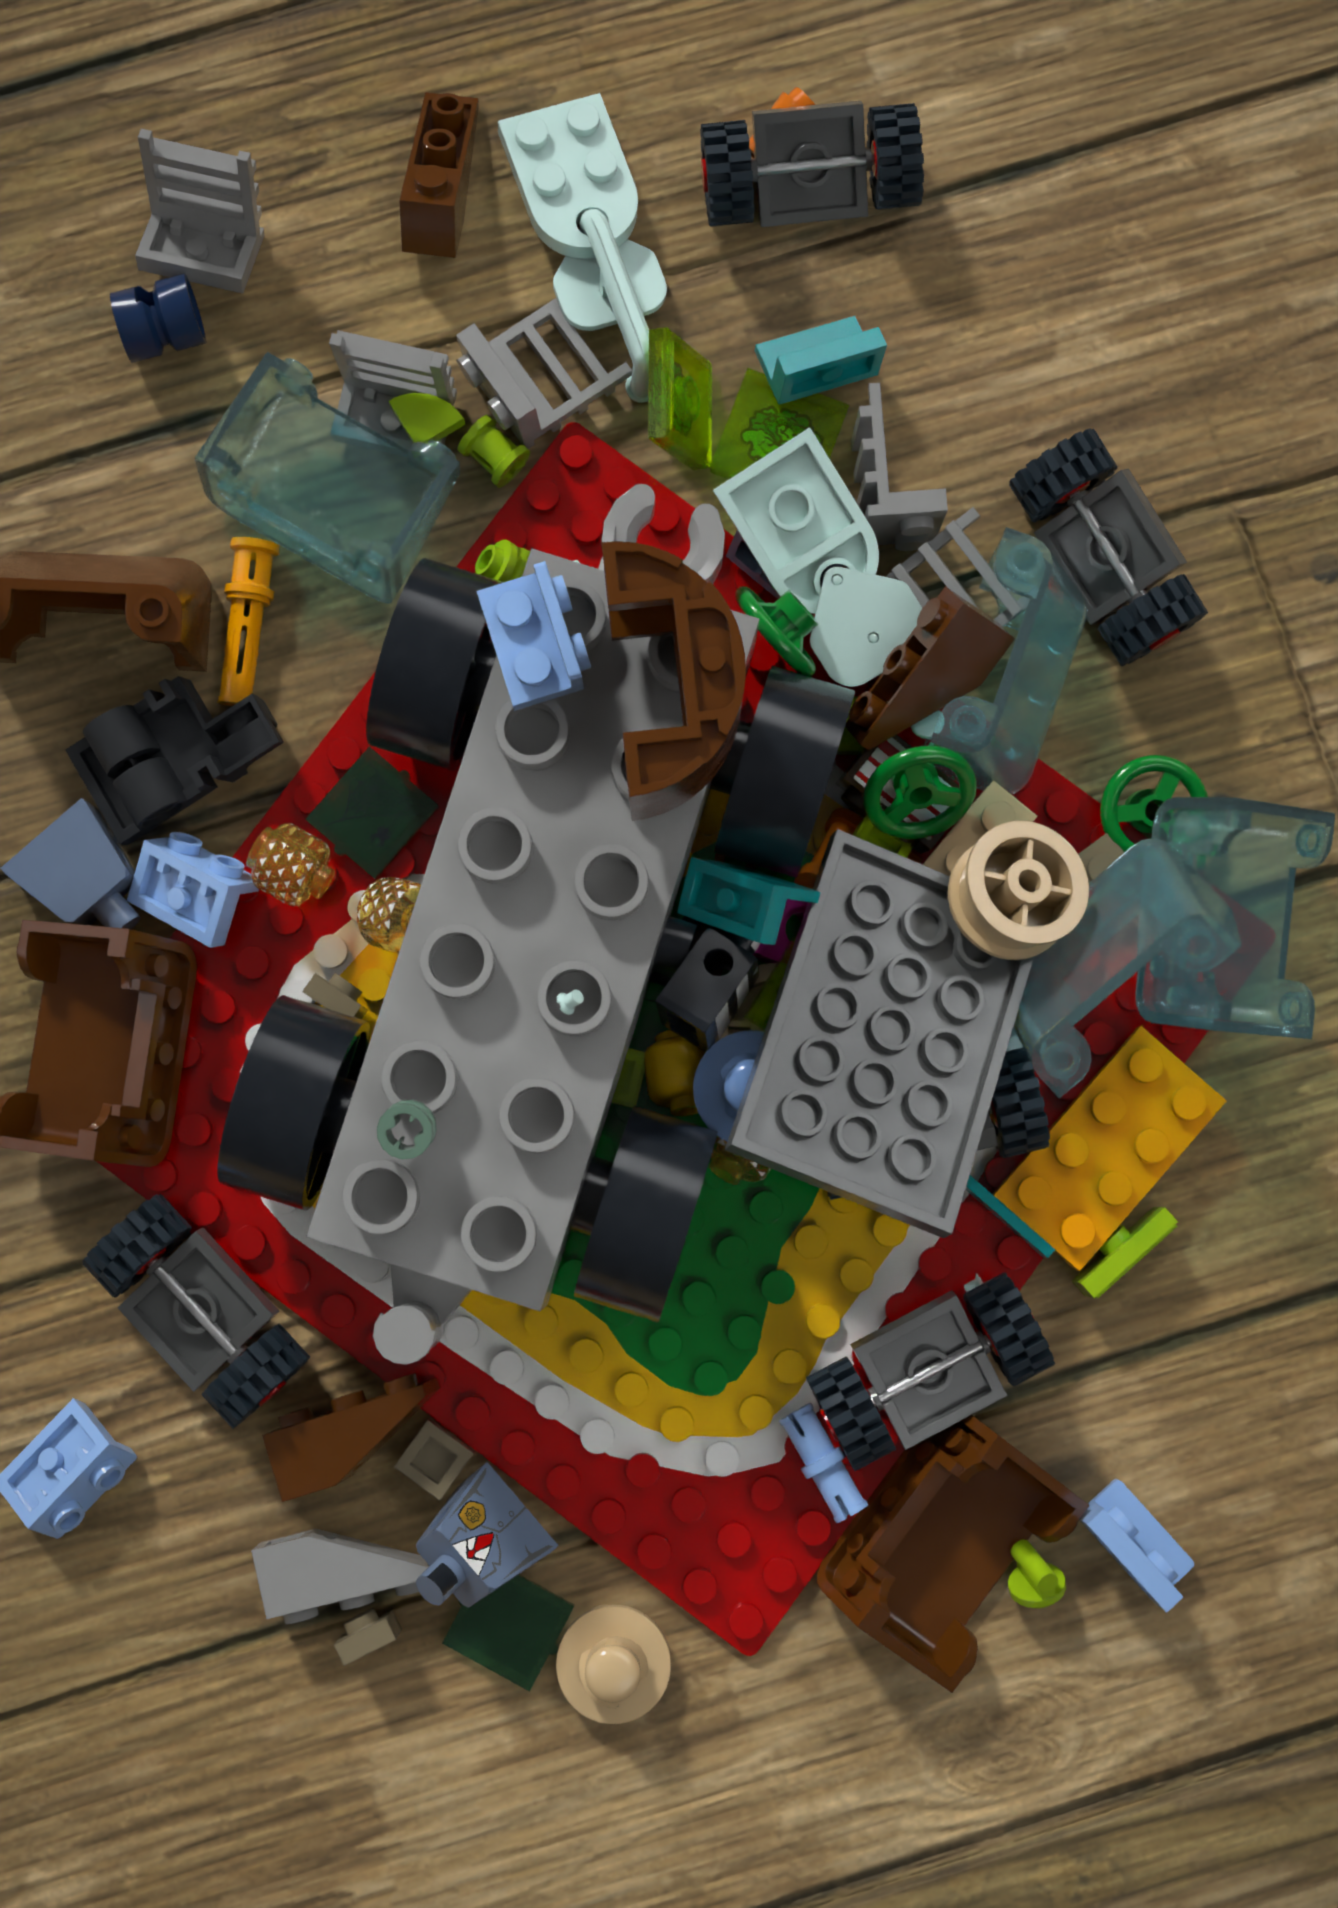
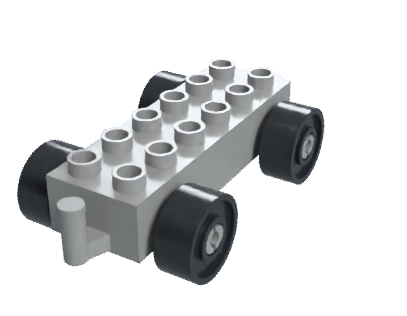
(523, 899)

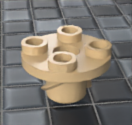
(613, 1664)

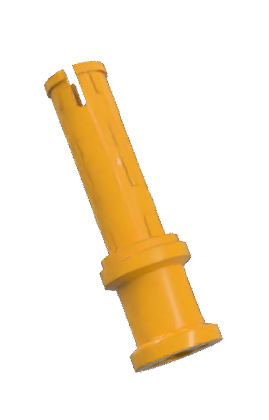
(243, 593)

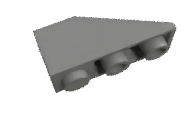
(327, 1568)

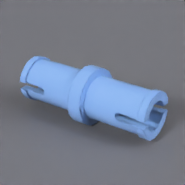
(823, 1463)

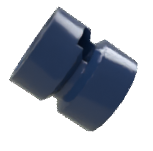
(158, 318)

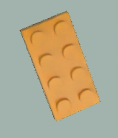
(1109, 1148)

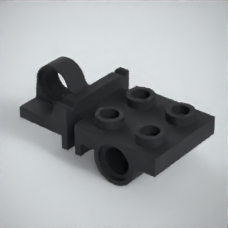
(161, 754)

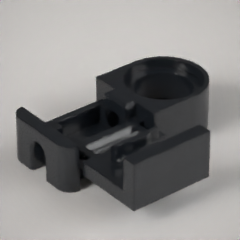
(673, 947)

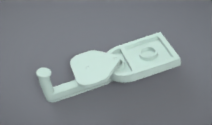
(577, 175)
(798, 523)

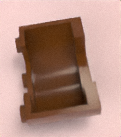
(660, 596)

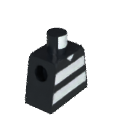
(704, 1004)

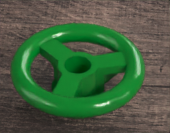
(782, 625)
(917, 788)
(1134, 809)

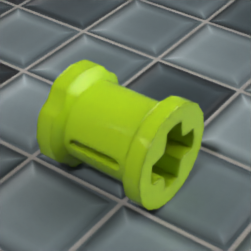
(493, 450)

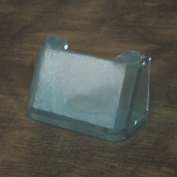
(324, 480)
(1007, 735)
(1251, 862)
(1133, 912)

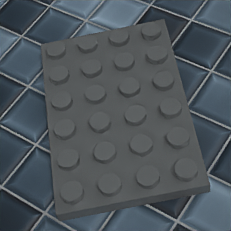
(880, 1042)

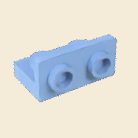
(532, 637)
(189, 886)
(64, 1471)
(1138, 1543)

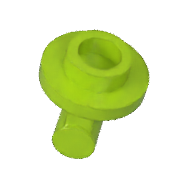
(502, 561)
(1034, 1581)

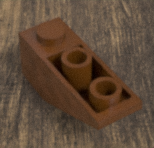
(438, 175)
(939, 661)
(328, 1448)

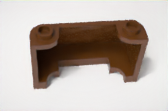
(160, 596)
(102, 1043)
(940, 1542)

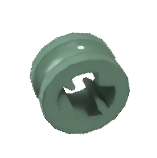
(391, 1118)

